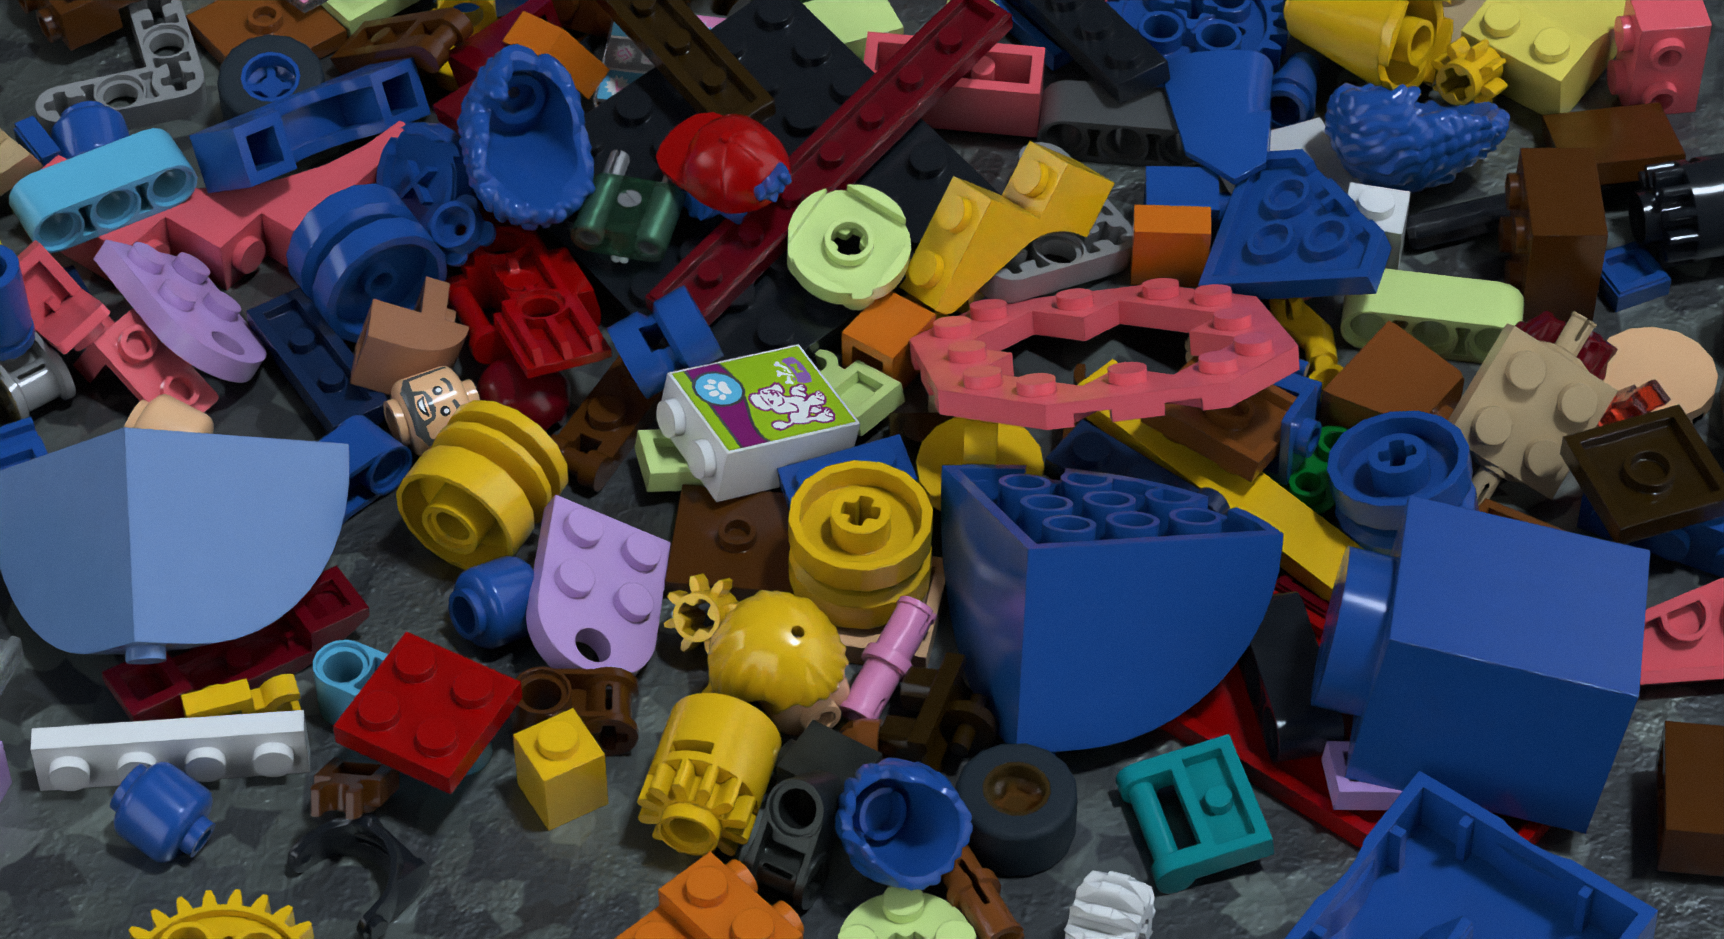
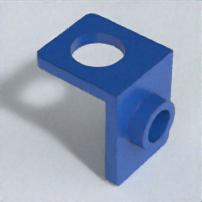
(1298, 436)

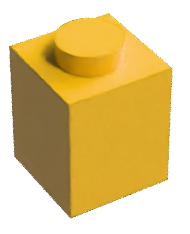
(560, 769)

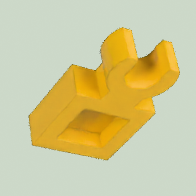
(234, 698)

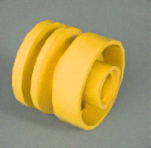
(481, 484)

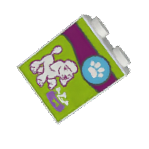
(753, 416)

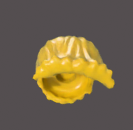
(761, 660)

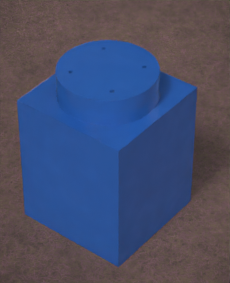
(1487, 660)

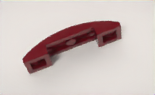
(286, 646)

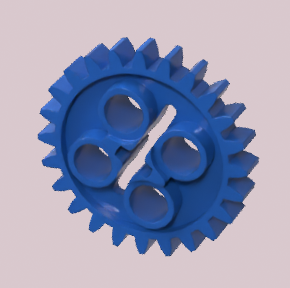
(1208, 25)

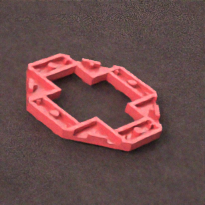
(1232, 334)

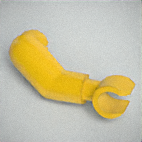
(1311, 334)

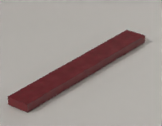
(841, 150)

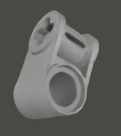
(34, 380)

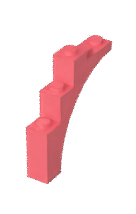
(241, 226)

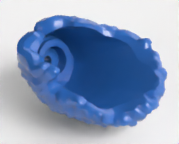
(526, 142)
(1408, 144)

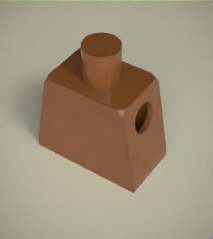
(1391, 376)

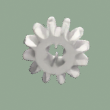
(1111, 908)

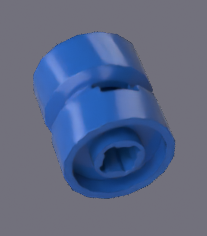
(684, 328)

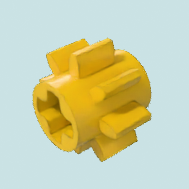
(1469, 73)
(689, 618)

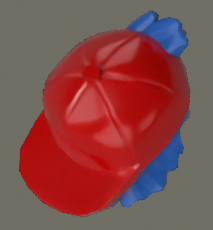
(724, 165)

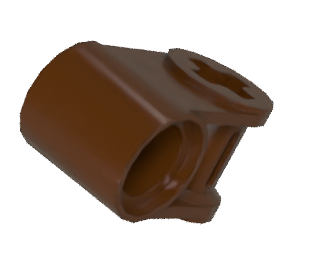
(554, 691)

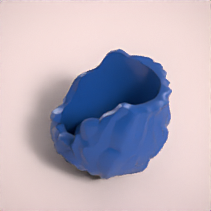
(902, 823)

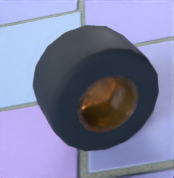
(1019, 808)

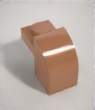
(407, 341)

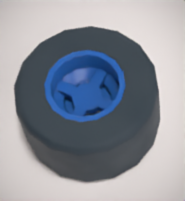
(265, 72)

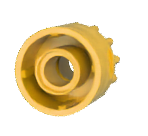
(709, 774)

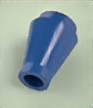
(1295, 90)

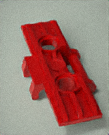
(540, 298)

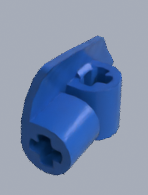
(1223, 109)

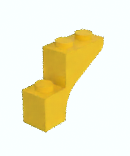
(982, 231)

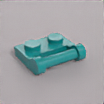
(1215, 802)

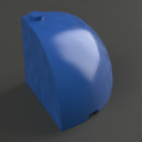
(1097, 598)

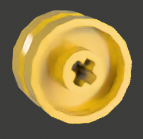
(860, 541)

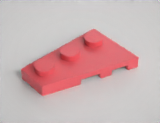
(1685, 638)

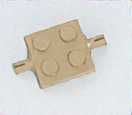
(1525, 404)

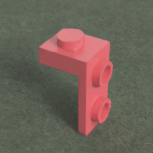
(58, 305)
(144, 364)

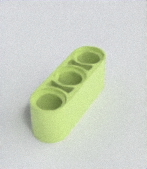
(1445, 313)

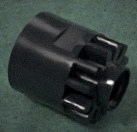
(1680, 210)

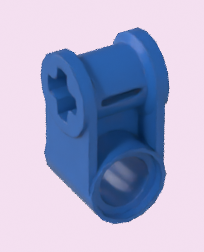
(375, 461)

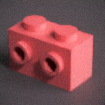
(1660, 53)

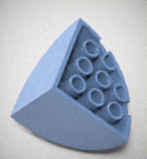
(167, 537)

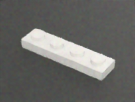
(199, 746)

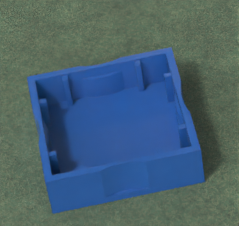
(1451, 859)

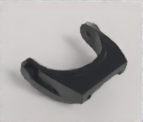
(372, 841)

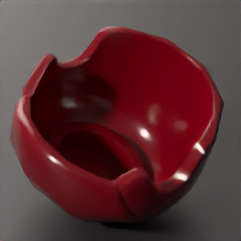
(540, 398)

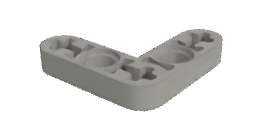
(151, 85)
(1092, 257)

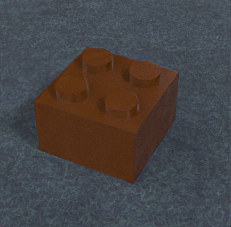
(1554, 231)

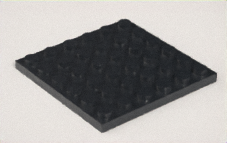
(810, 80)

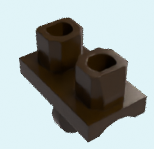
(947, 719)

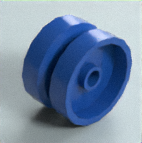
(360, 250)
(1385, 462)

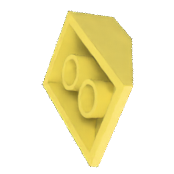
(1549, 47)

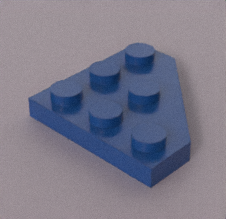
(1295, 236)

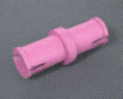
(888, 659)

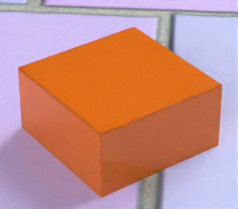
(550, 39)
(1170, 243)

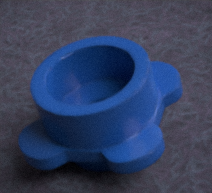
(449, 218)

